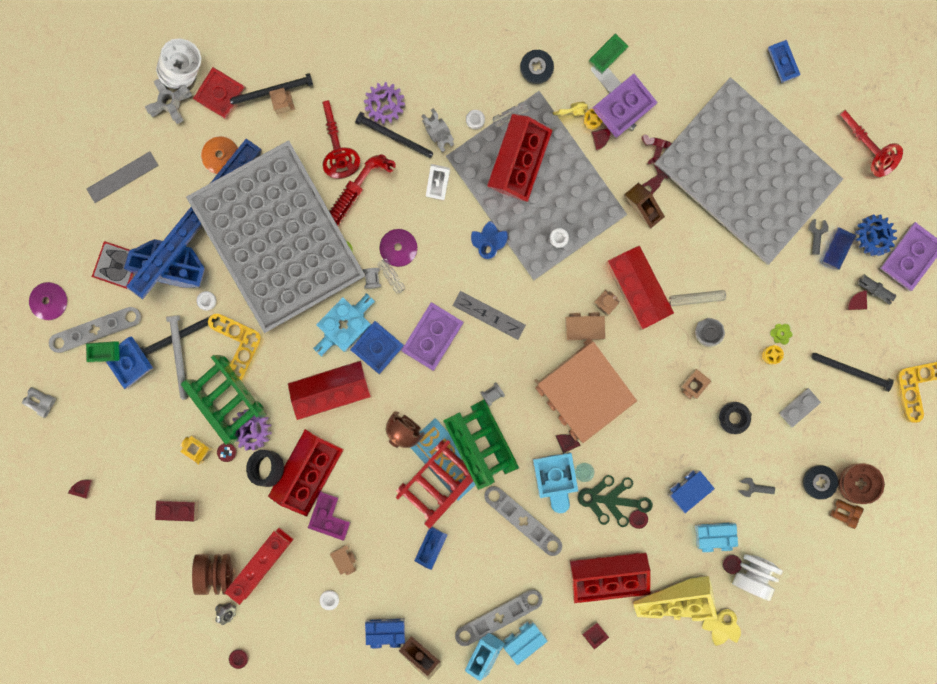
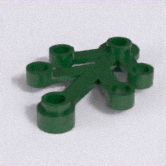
(611, 500)

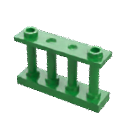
(205, 402)
(469, 451)

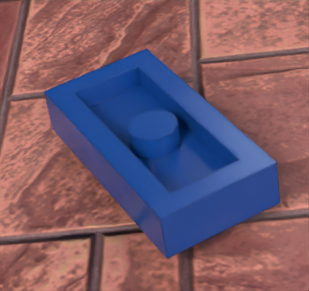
(784, 61)
(430, 548)

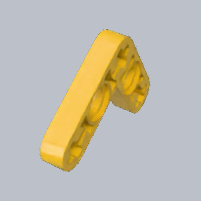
(241, 337)
(914, 379)

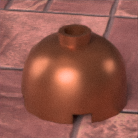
(403, 431)

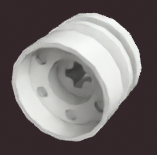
(178, 63)
(757, 577)

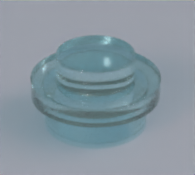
(584, 472)

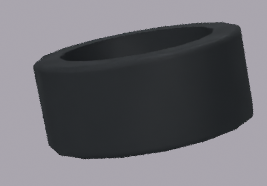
(275, 474)

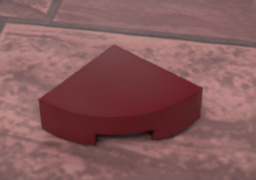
(600, 138)
(858, 301)
(566, 442)
(81, 488)

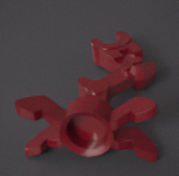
(655, 182)

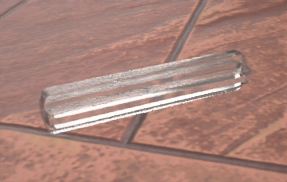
(694, 298)

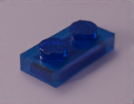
(838, 248)

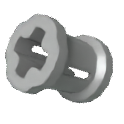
(371, 278)
(492, 394)

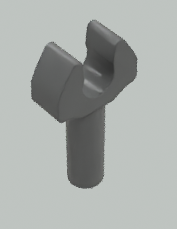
(817, 235)
(755, 488)

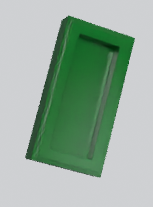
(608, 53)
(102, 351)

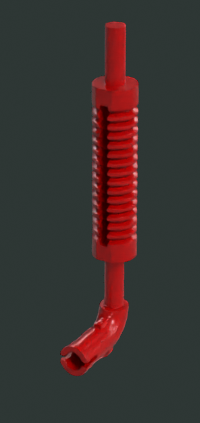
(353, 188)

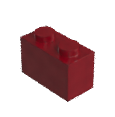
(176, 510)

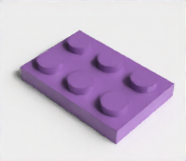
(625, 105)
(911, 257)
(432, 336)

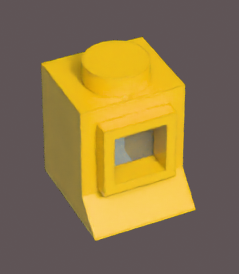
(195, 449)

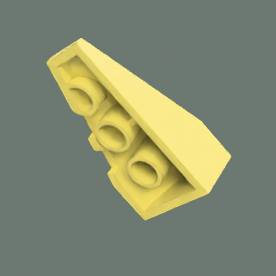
(686, 599)

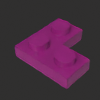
(323, 519)

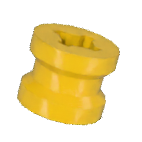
(592, 120)
(777, 354)

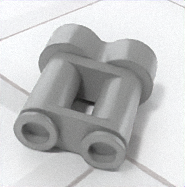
(45, 404)

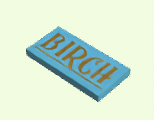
(426, 449)

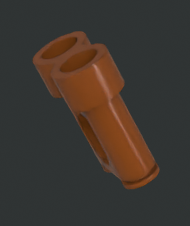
(854, 513)

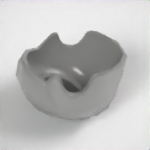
(710, 332)

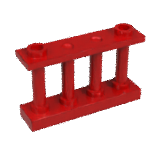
(444, 502)
(259, 565)

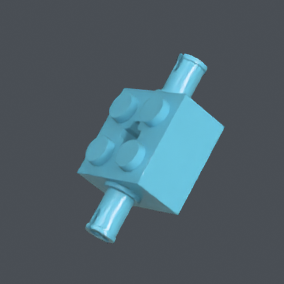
(331, 324)

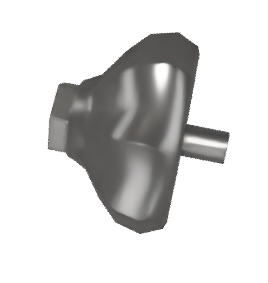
(225, 613)

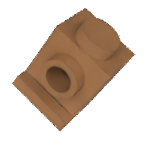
(281, 101)
(606, 302)
(701, 381)
(344, 560)

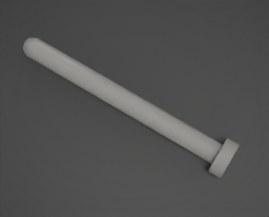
(177, 353)

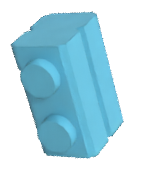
(716, 536)
(524, 642)
(484, 656)

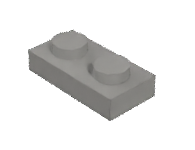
(799, 407)

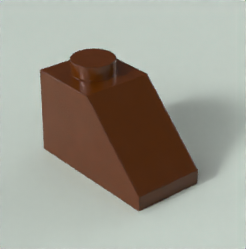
(644, 205)
(420, 658)

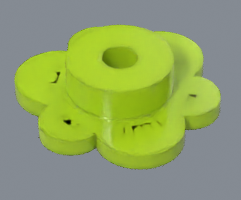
(776, 333)

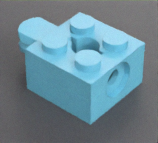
(556, 479)

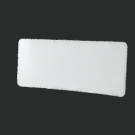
(608, 79)

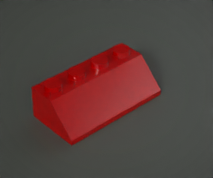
(519, 157)
(639, 287)
(329, 390)
(305, 473)
(610, 577)

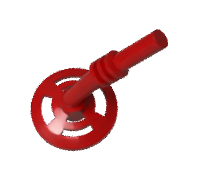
(336, 153)
(880, 155)

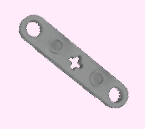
(81, 334)
(512, 511)
(511, 610)

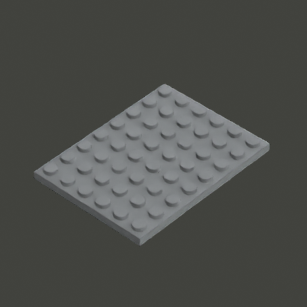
(748, 171)
(564, 195)
(275, 236)

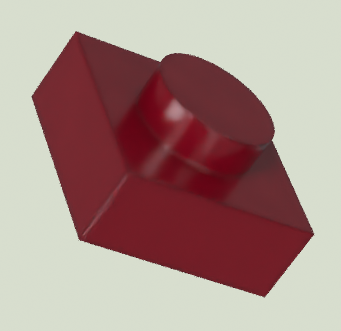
(595, 635)

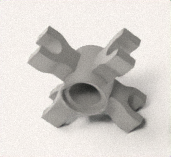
(164, 94)
(437, 130)

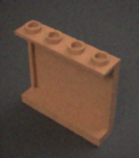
(585, 392)

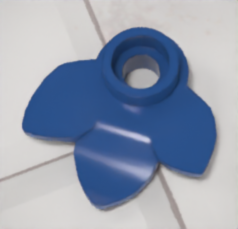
(489, 237)

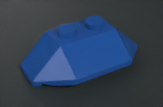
(183, 272)

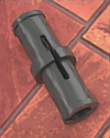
(876, 289)

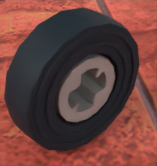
(535, 57)
(812, 476)

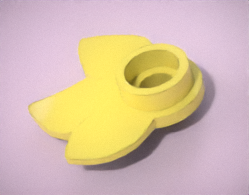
(577, 108)
(723, 630)

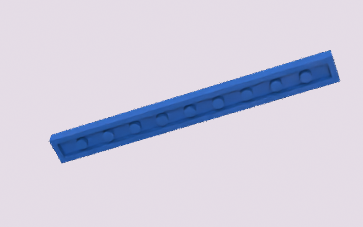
(183, 230)

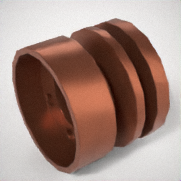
(872, 481)
(208, 574)

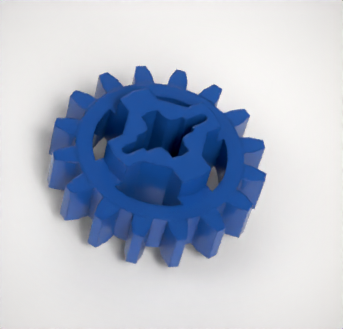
(876, 235)

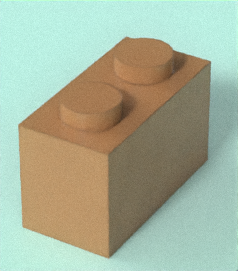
(584, 327)

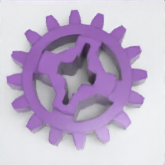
(374, 97)
(259, 431)

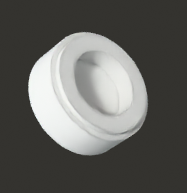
(475, 119)
(559, 237)
(206, 300)
(329, 600)

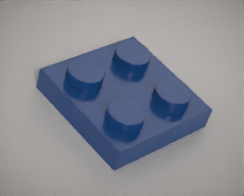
(377, 347)
(132, 363)

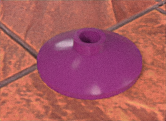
(403, 256)
(57, 301)

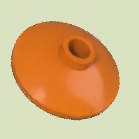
(210, 149)

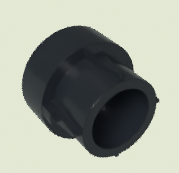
(743, 414)

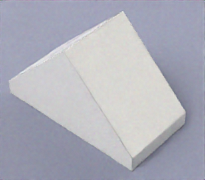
(438, 182)

